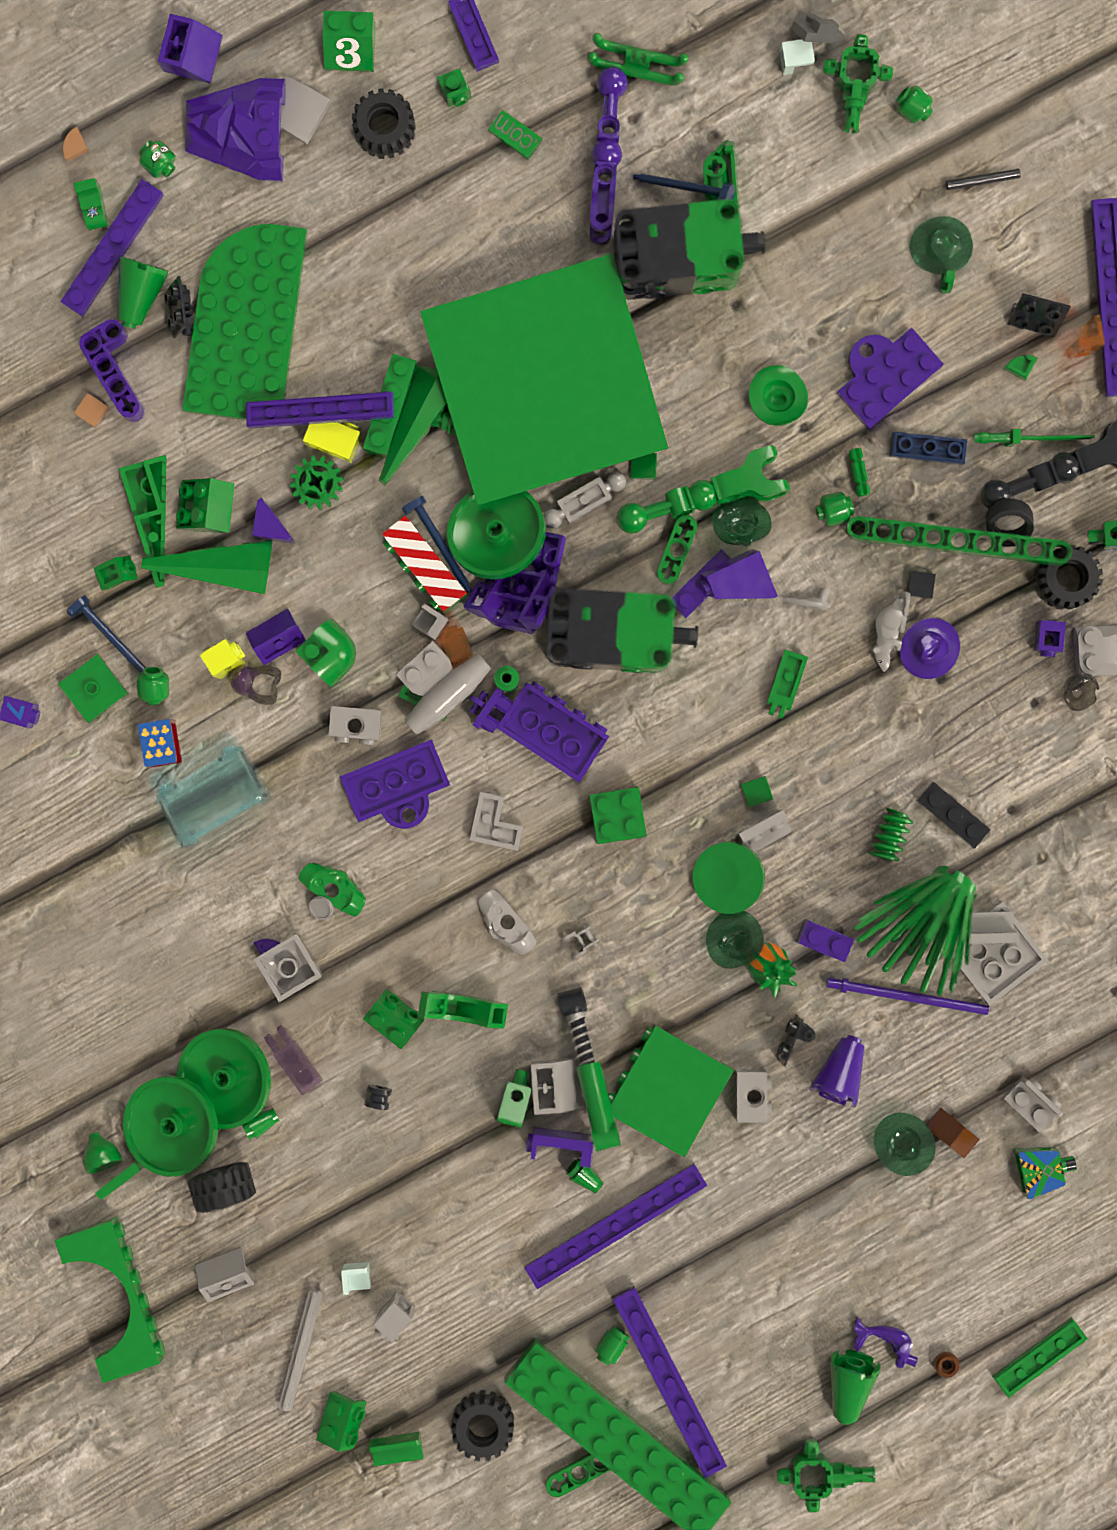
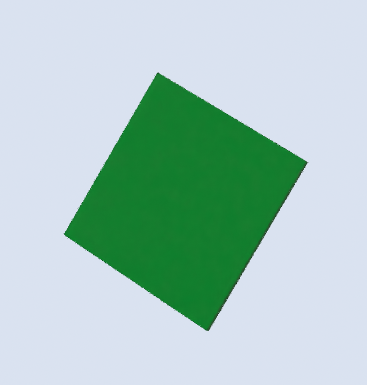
(544, 379)

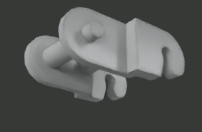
(592, 941)

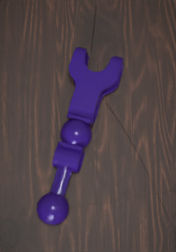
(606, 154)

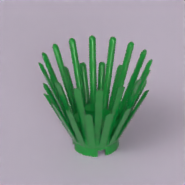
(943, 903)

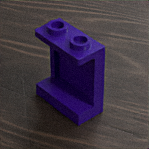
(561, 1139)

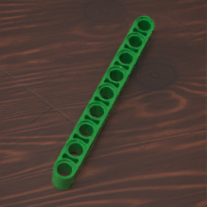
(968, 548)

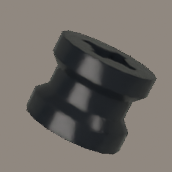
(378, 1097)

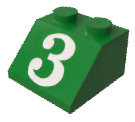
(349, 41)

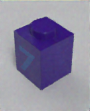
(19, 712)

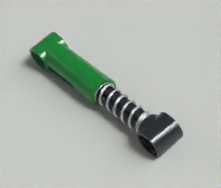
(590, 1073)

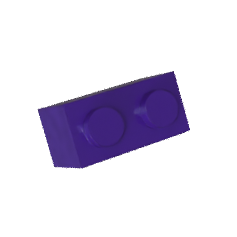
(824, 940)

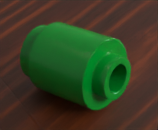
(513, 684)
(612, 1346)

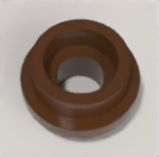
(949, 1371)

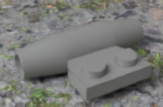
(440, 685)

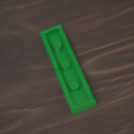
(1040, 1357)

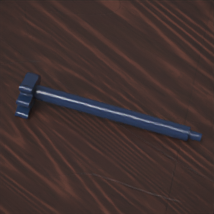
(726, 192)
(417, 505)
(81, 605)

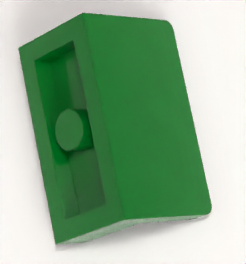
(396, 1449)

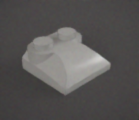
(1095, 650)
(288, 967)

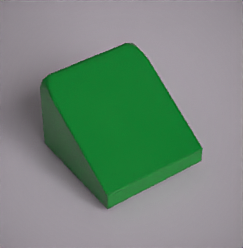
(644, 467)
(757, 791)

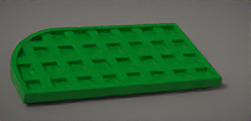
(245, 321)

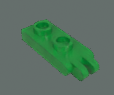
(786, 682)

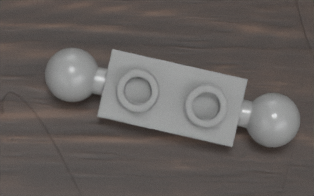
(584, 500)

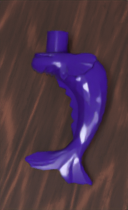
(896, 1337)

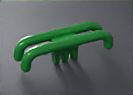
(638, 61)

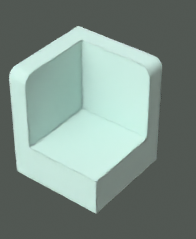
(795, 54)
(355, 1277)

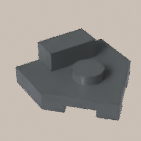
(816, 29)

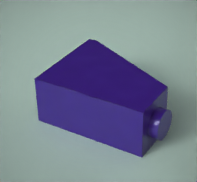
(739, 578)

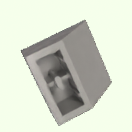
(556, 1086)

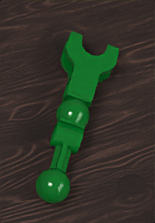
(704, 494)

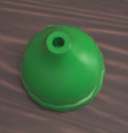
(100, 1154)

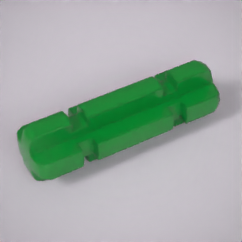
(859, 472)

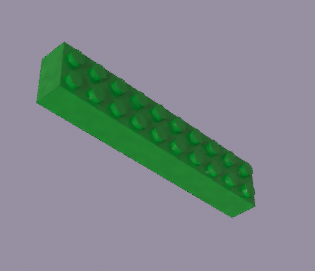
(616, 1439)

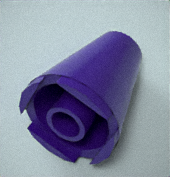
(841, 1072)

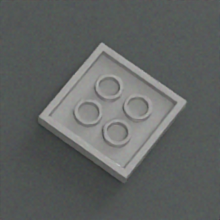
(1001, 966)

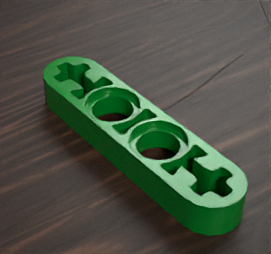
(587, 1463)

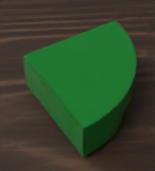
(947, 280)
(1021, 366)

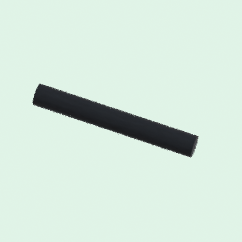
(983, 179)

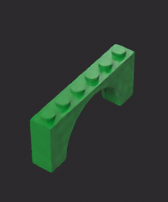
(105, 1246)

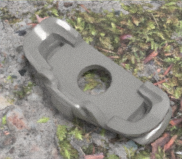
(493, 908)

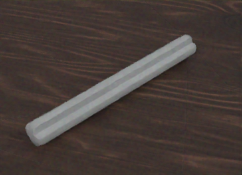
(300, 1349)

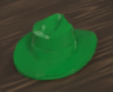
(778, 395)

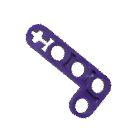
(114, 374)

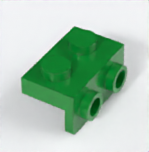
(393, 1019)
(341, 1422)

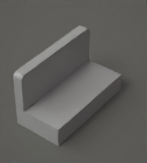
(993, 928)
(223, 1275)

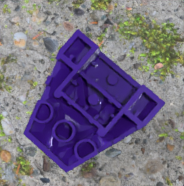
(240, 128)
(523, 598)

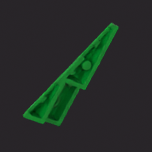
(421, 410)
(147, 497)
(232, 566)

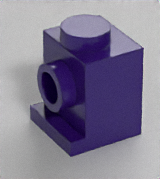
(1055, 631)

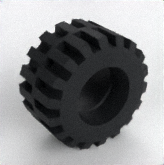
(383, 104)
(1089, 579)
(221, 1187)
(478, 1445)

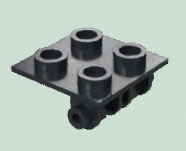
(179, 300)
(1038, 314)
(796, 1030)

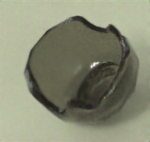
(1079, 691)

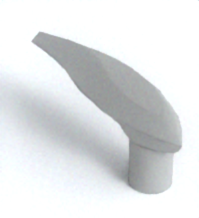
(810, 602)

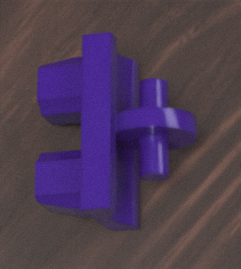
(484, 719)

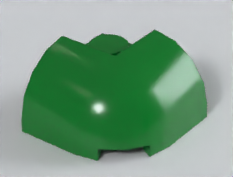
(329, 652)

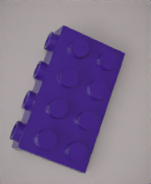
(553, 730)

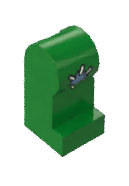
(91, 203)

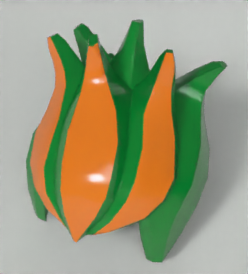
(772, 968)

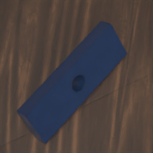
(913, 447)

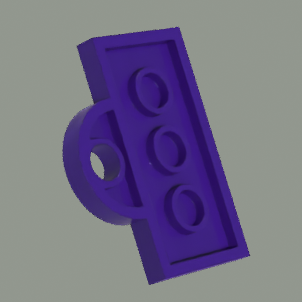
(886, 375)
(396, 784)

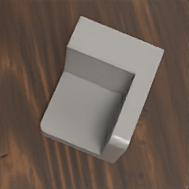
(430, 622)

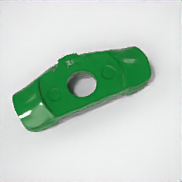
(349, 898)

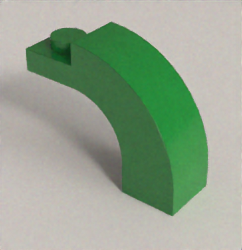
(463, 1009)

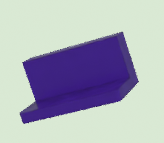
(275, 637)

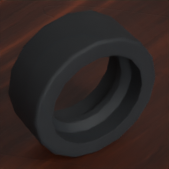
(1010, 507)

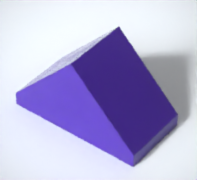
(268, 525)

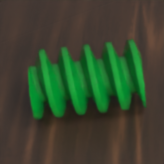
(891, 835)

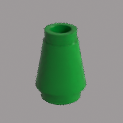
(261, 1123)
(584, 1176)

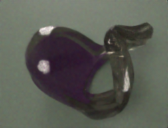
(243, 678)

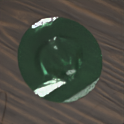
(941, 244)
(741, 522)
(734, 939)
(904, 1144)

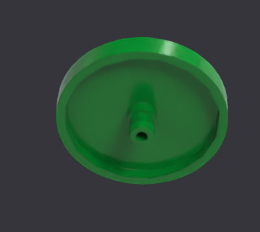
(729, 877)

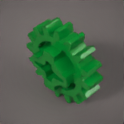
(326, 477)

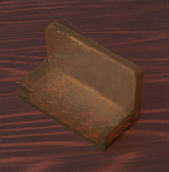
(1092, 340)

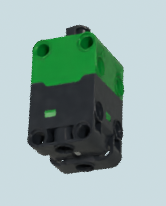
(682, 249)
(613, 630)

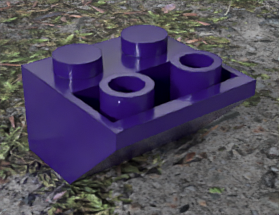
(189, 49)

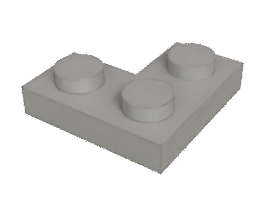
(489, 829)

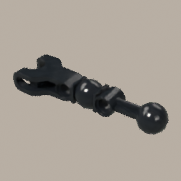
(1061, 469)

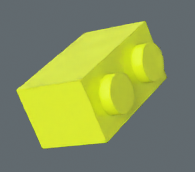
(334, 439)
(223, 658)

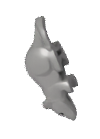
(888, 625)

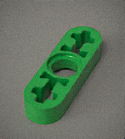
(689, 535)

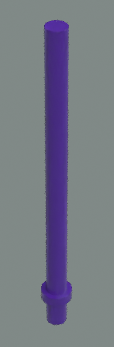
(845, 985)

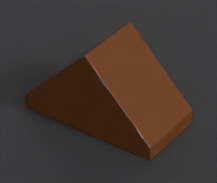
(952, 1133)

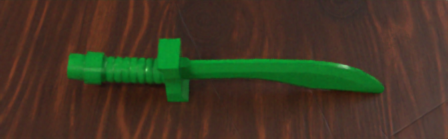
(1014, 437)

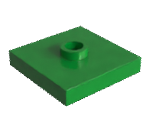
(93, 688)

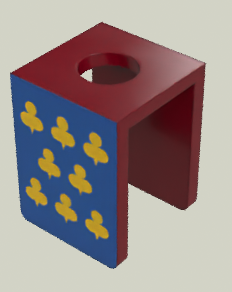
(160, 743)

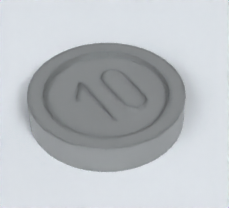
(321, 908)

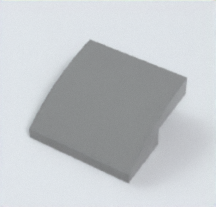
(302, 110)

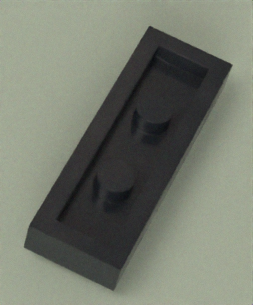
(953, 815)

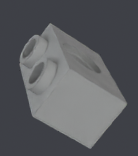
(341, 718)
(752, 1080)
(393, 1317)

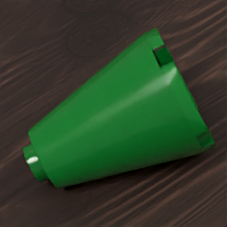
(137, 290)
(851, 1383)

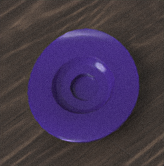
(930, 648)

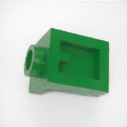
(454, 88)
(115, 572)

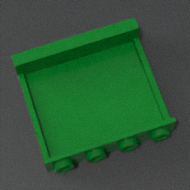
(668, 1090)

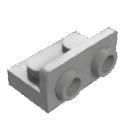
(765, 831)
(1032, 1104)

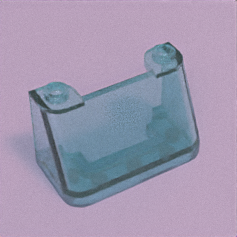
(212, 796)

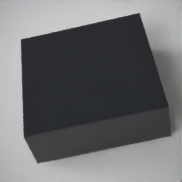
(921, 584)

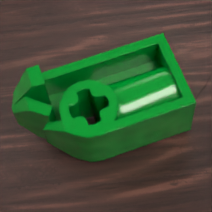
(726, 159)

